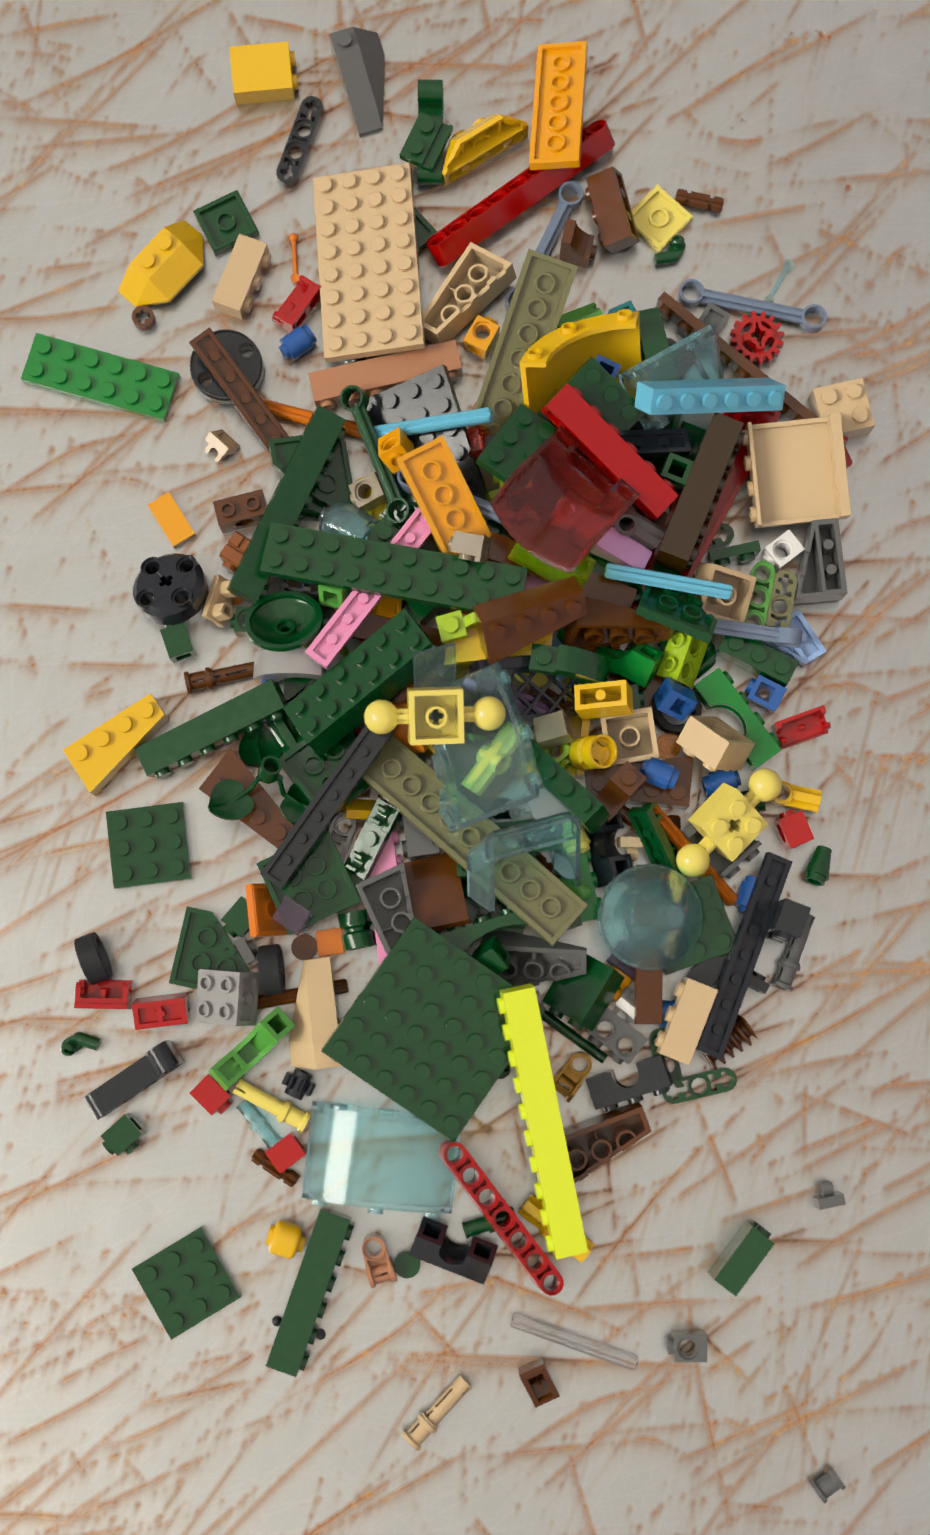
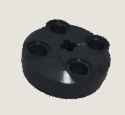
(235, 344)
(170, 588)

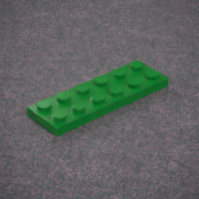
(100, 377)

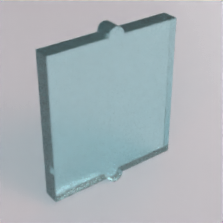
(435, 666)

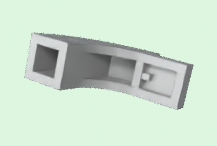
(288, 665)

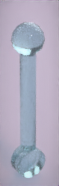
(788, 265)

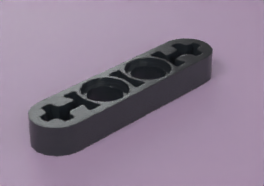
(301, 142)

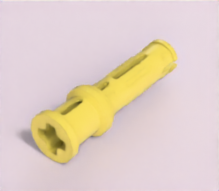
(282, 1110)

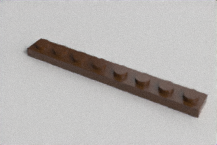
(731, 358)

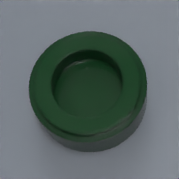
(406, 1265)

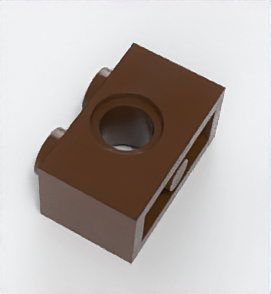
(240, 510)

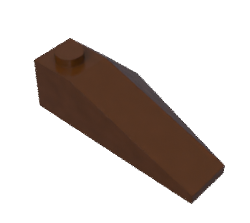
(612, 625)

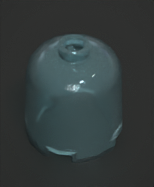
(346, 520)

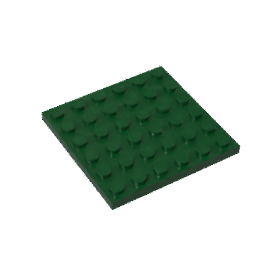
(427, 1030)

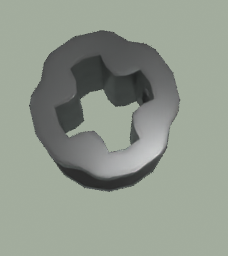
(827, 1485)

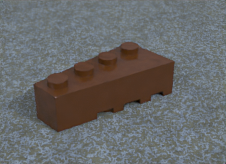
(266, 815)
(603, 1137)

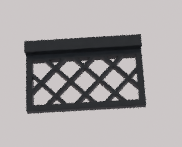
(520, 665)

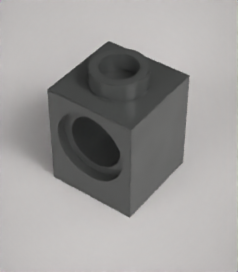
(696, 1354)

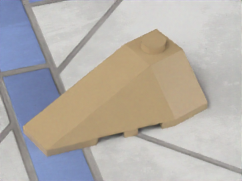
(314, 1015)

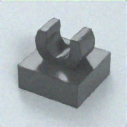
(828, 1197)

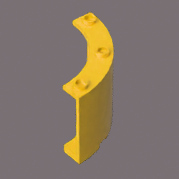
(566, 349)

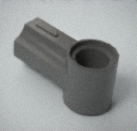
(640, 529)

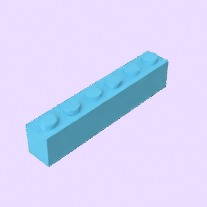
(709, 396)

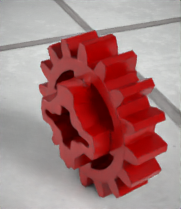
(764, 330)

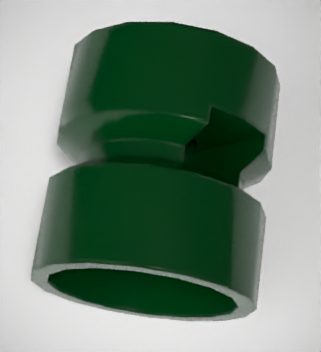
(357, 930)

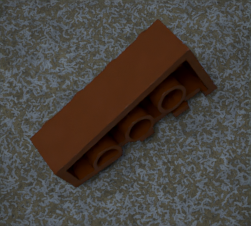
(527, 616)
(675, 799)

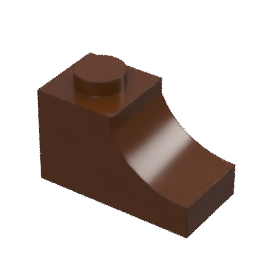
(577, 245)
(621, 789)

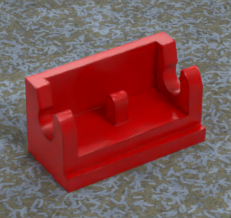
(298, 304)
(801, 727)
(104, 995)
(160, 1011)

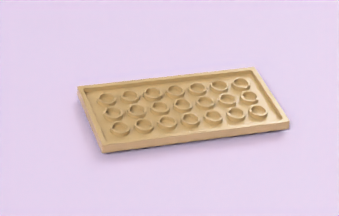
(368, 263)

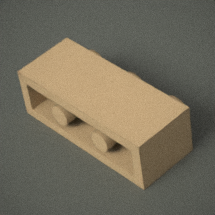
(241, 277)
(685, 1020)

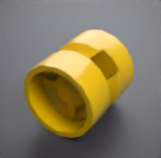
(593, 752)

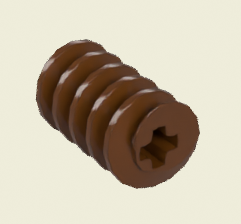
(741, 1033)

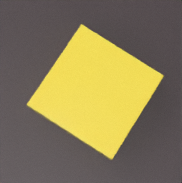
(660, 218)

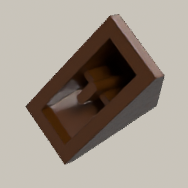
(538, 1382)

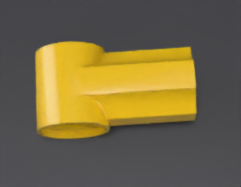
(799, 798)

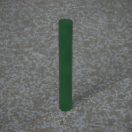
(573, 1036)

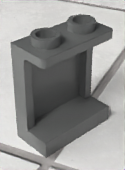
(721, 864)

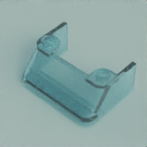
(555, 833)

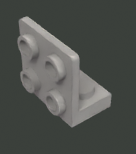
(227, 997)

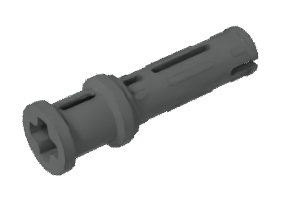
(789, 963)

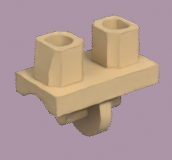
(219, 602)

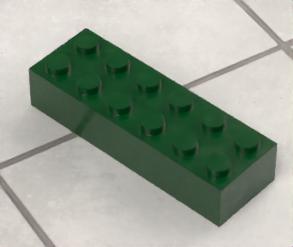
(367, 674)

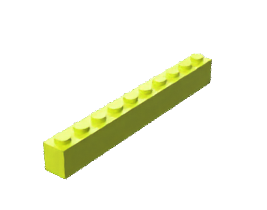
(543, 1121)

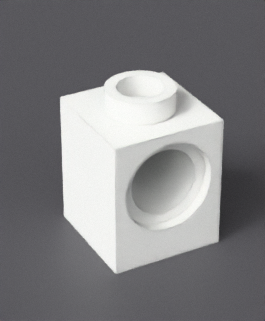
(787, 542)

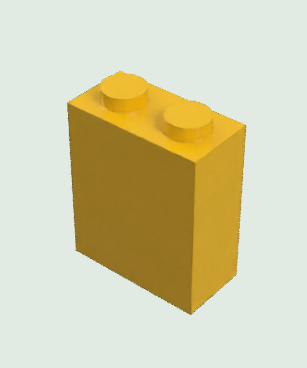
(263, 72)

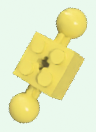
(486, 713)
(728, 822)

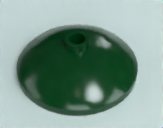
(283, 621)

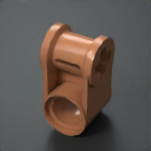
(380, 1264)

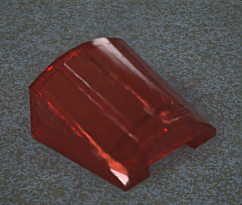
(560, 503)

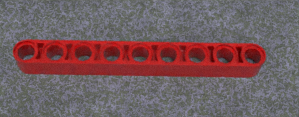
(514, 199)

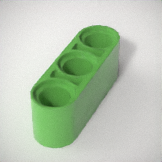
(764, 589)

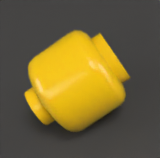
(285, 1239)

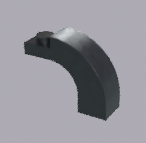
(711, 971)

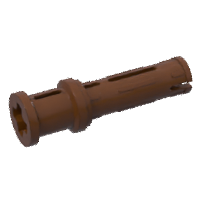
(211, 682)

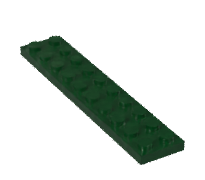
(386, 568)

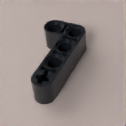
(134, 1079)

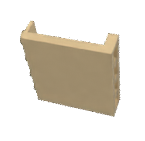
(796, 471)

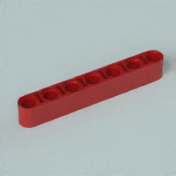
(512, 1223)

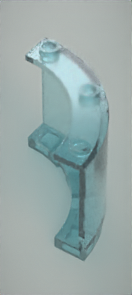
(490, 767)
(376, 1161)

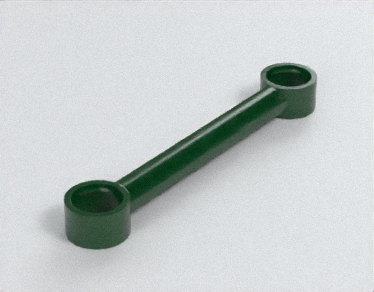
(370, 440)

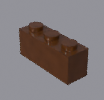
(612, 210)

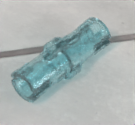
(259, 1123)

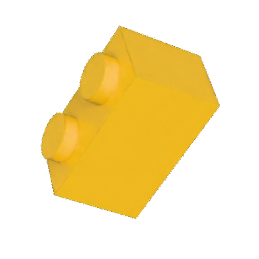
(603, 699)

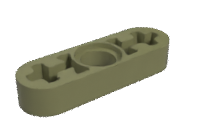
(790, 590)

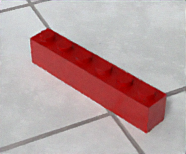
(609, 451)

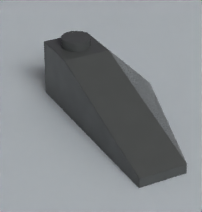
(361, 69)
(537, 961)

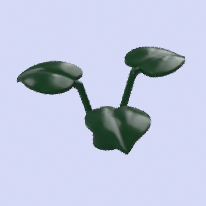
(232, 802)

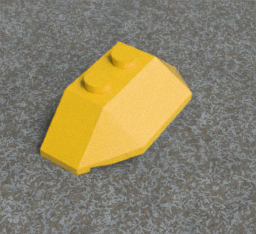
(480, 144)
(164, 266)

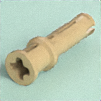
(428, 1421)

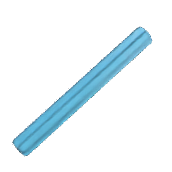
(438, 422)
(668, 581)

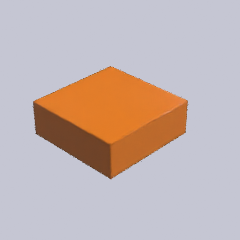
(329, 942)

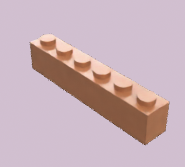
(382, 372)

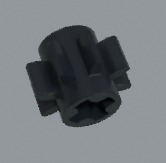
(298, 1083)

